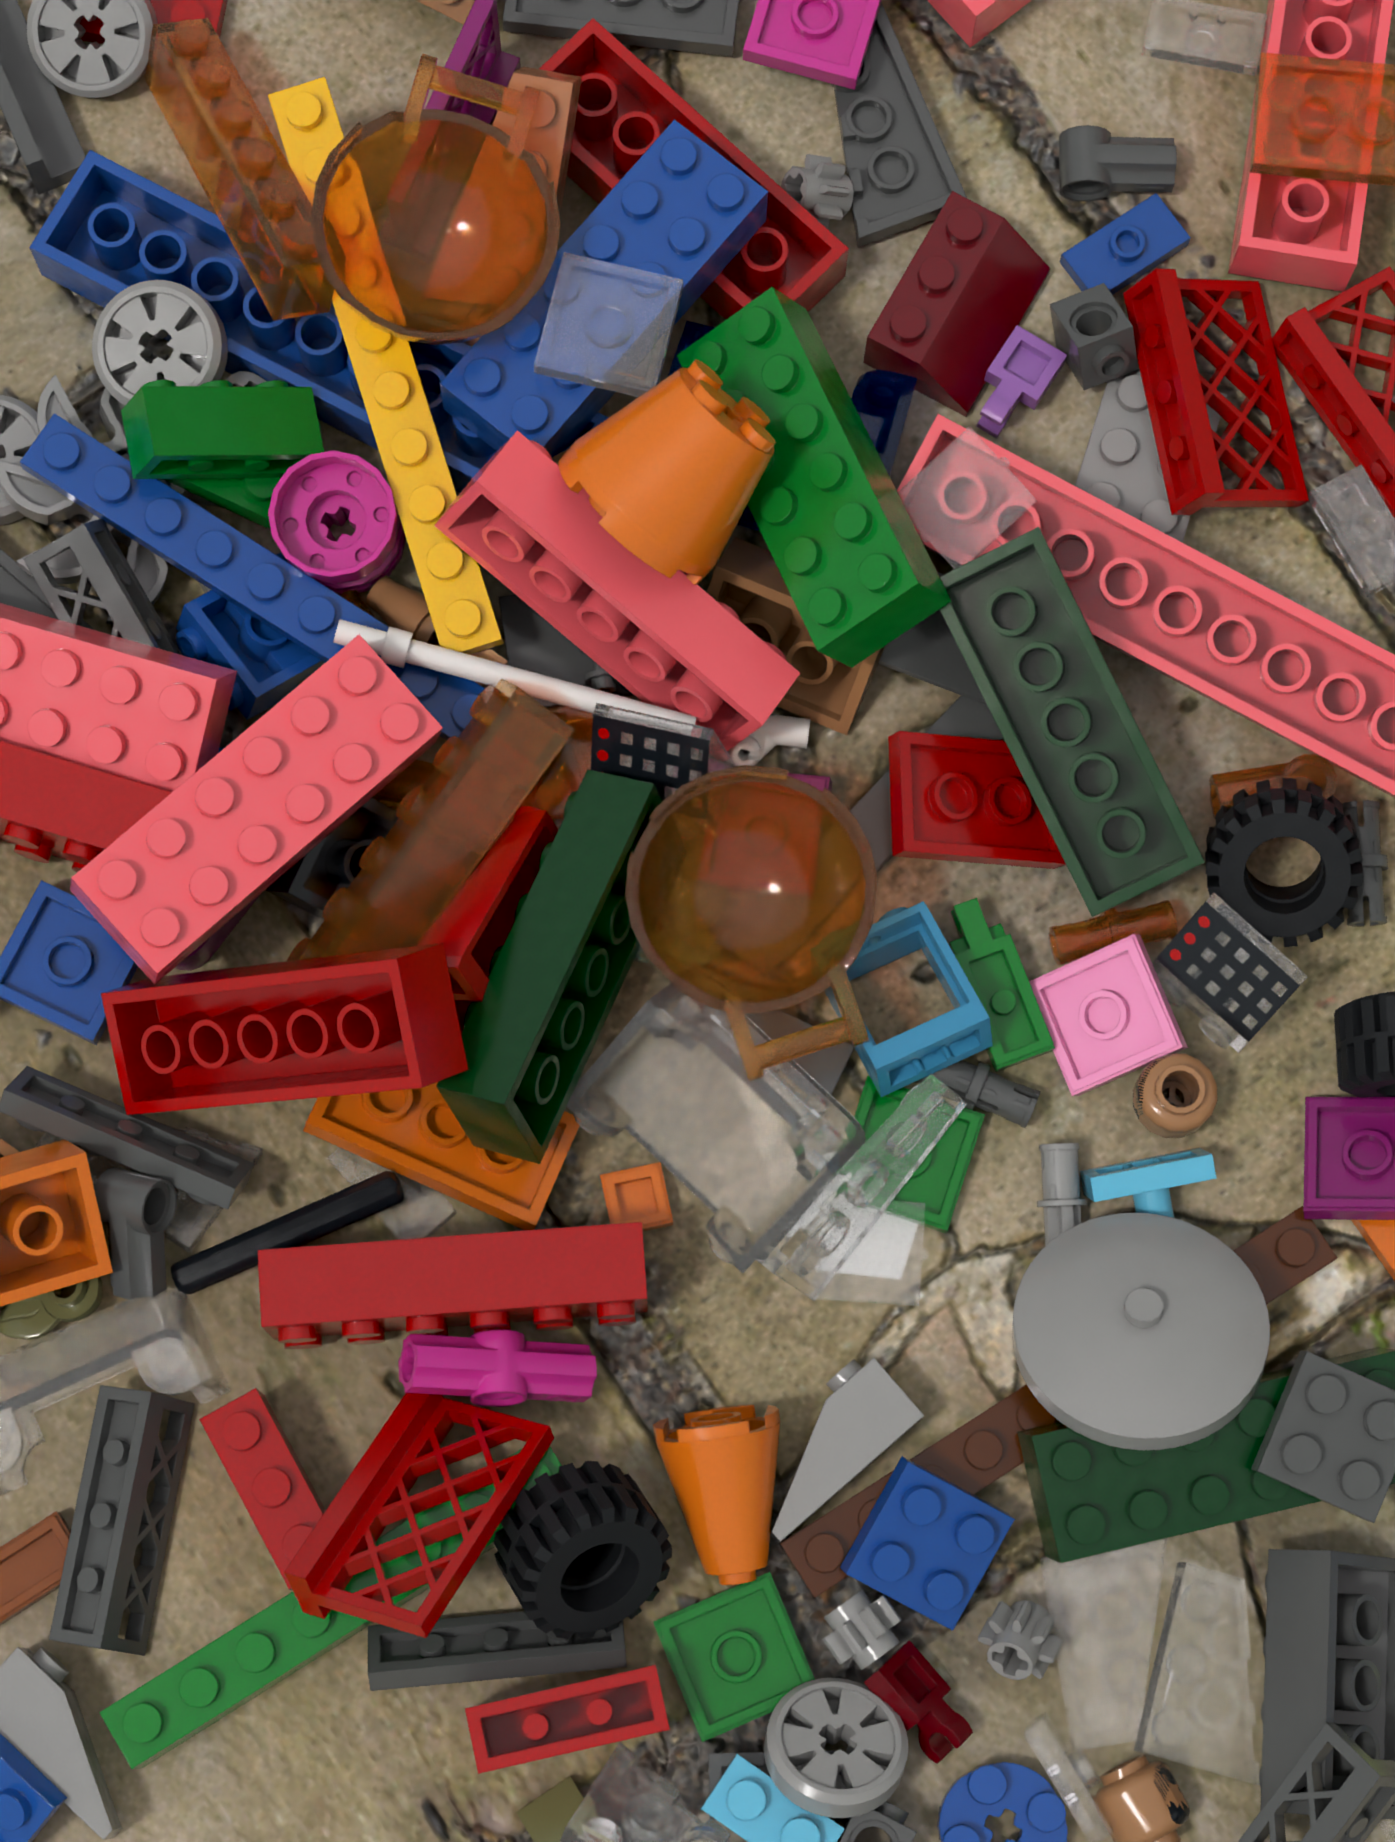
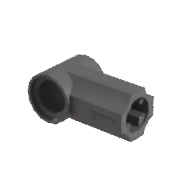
(1097, 164)
(137, 1215)

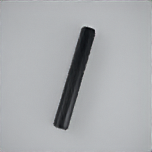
(288, 1231)

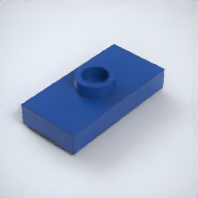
(1126, 247)

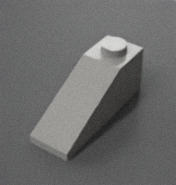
(851, 1431)
(48, 1728)

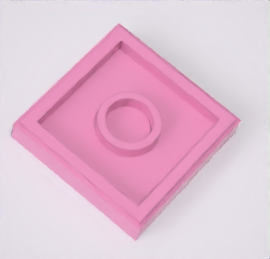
(1107, 1015)

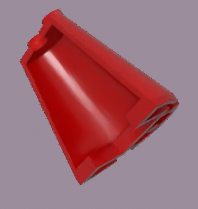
(486, 904)

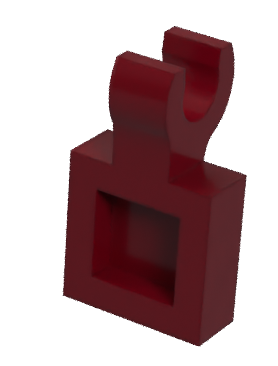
(916, 1695)

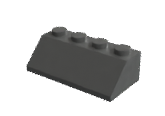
(1327, 1662)

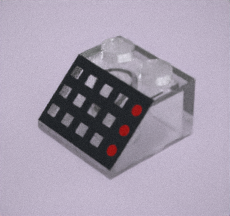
(654, 748)
(1226, 974)

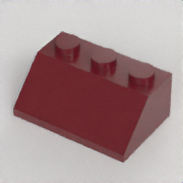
(957, 304)

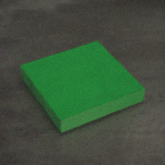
(942, 1172)
(733, 1655)

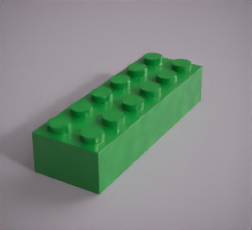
(825, 492)

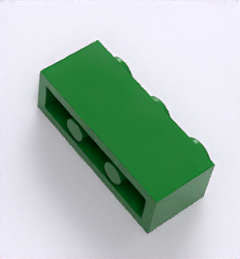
(219, 430)

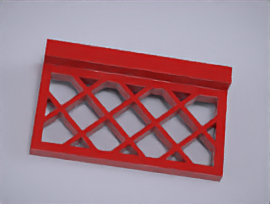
(1331, 384)
(1180, 394)
(378, 1495)

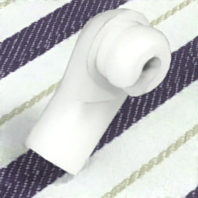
(775, 731)

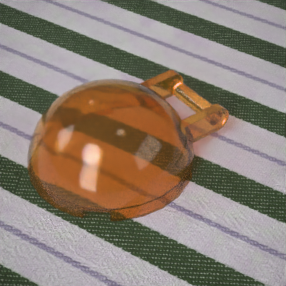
(436, 215)
(755, 902)

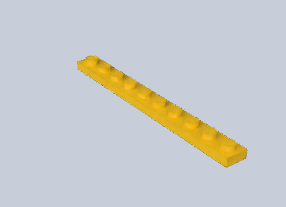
(395, 409)

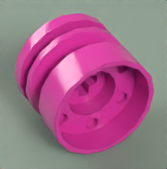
(326, 492)

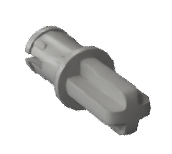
(1060, 1188)

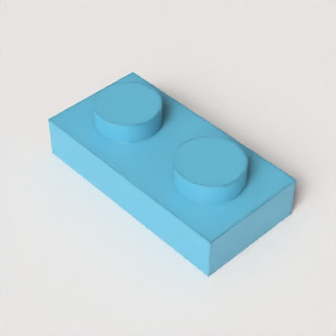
(759, 1812)

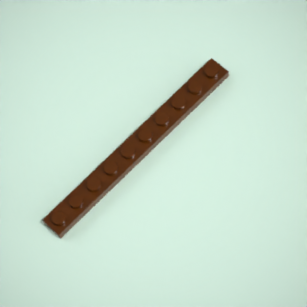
(990, 1442)

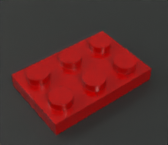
(964, 803)

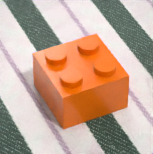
(48, 1222)

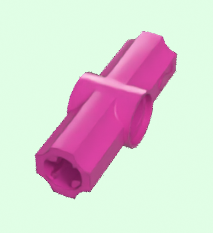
(497, 1368)

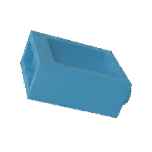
(937, 1041)

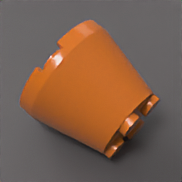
(674, 470)

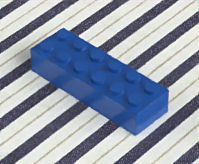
(671, 215)

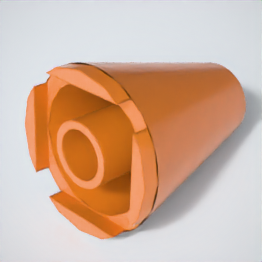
(725, 1485)

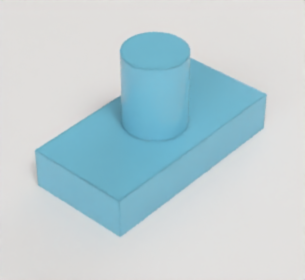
(1149, 1179)

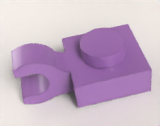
(1019, 373)

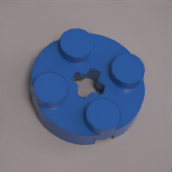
(990, 1790)

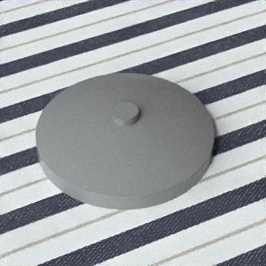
(1140, 1331)

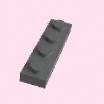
(132, 1140)
(485, 1650)

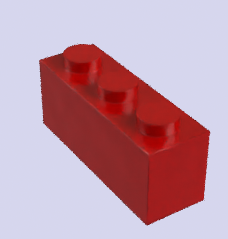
(265, 1474)
(567, 1719)

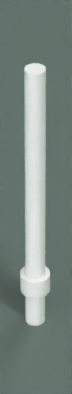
(398, 648)

